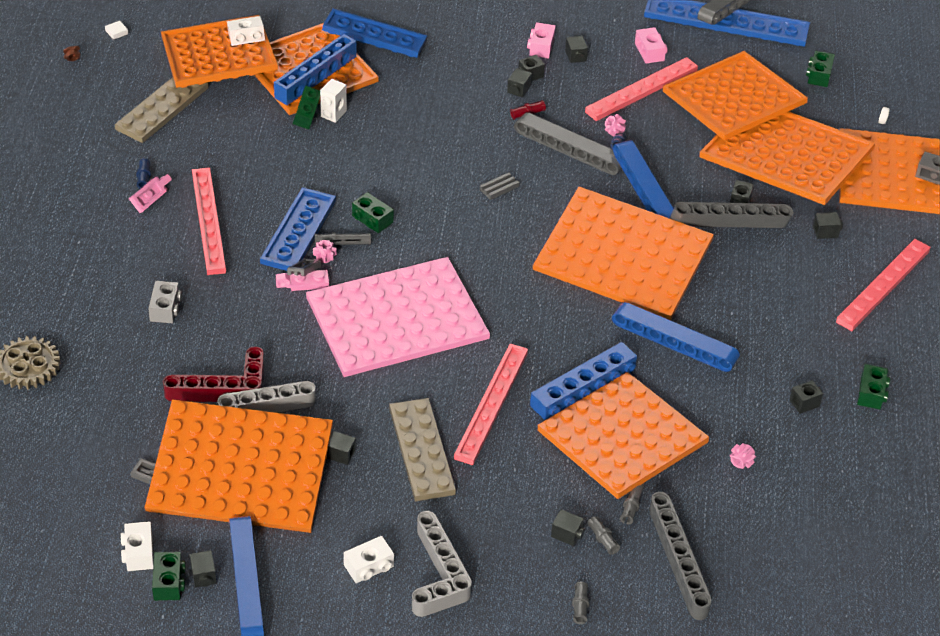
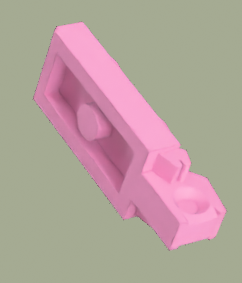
(150, 192)
(314, 280)

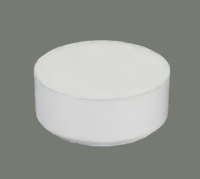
(884, 115)

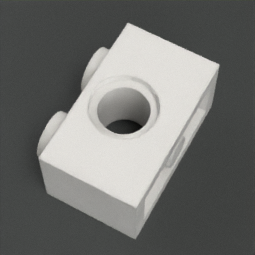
(246, 30)
(333, 100)
(138, 546)
(368, 559)

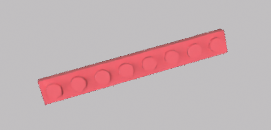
(640, 89)
(208, 221)
(883, 285)
(491, 404)

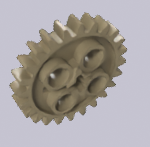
(28, 362)

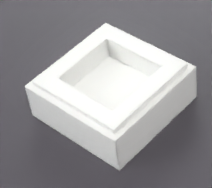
(116, 30)

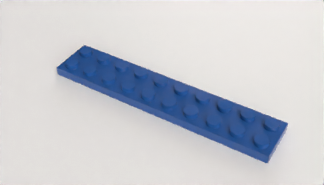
(739, 22)

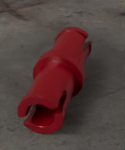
(528, 108)

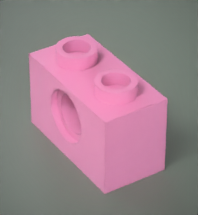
(541, 40)
(650, 45)

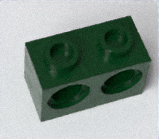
(820, 68)
(306, 107)
(372, 212)
(873, 386)
(167, 576)

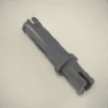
(344, 239)
(632, 504)

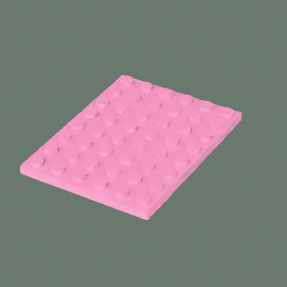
(396, 316)

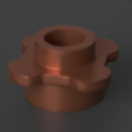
(72, 53)

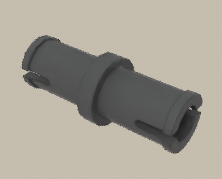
(603, 535)
(580, 603)

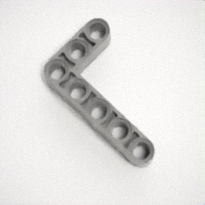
(272, 398)
(448, 566)

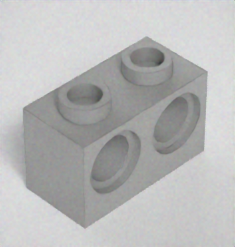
(164, 302)

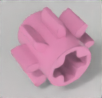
(615, 125)
(324, 251)
(742, 456)

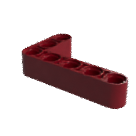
(210, 387)

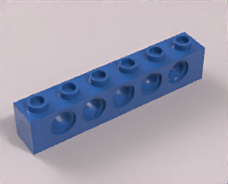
(315, 69)
(582, 380)

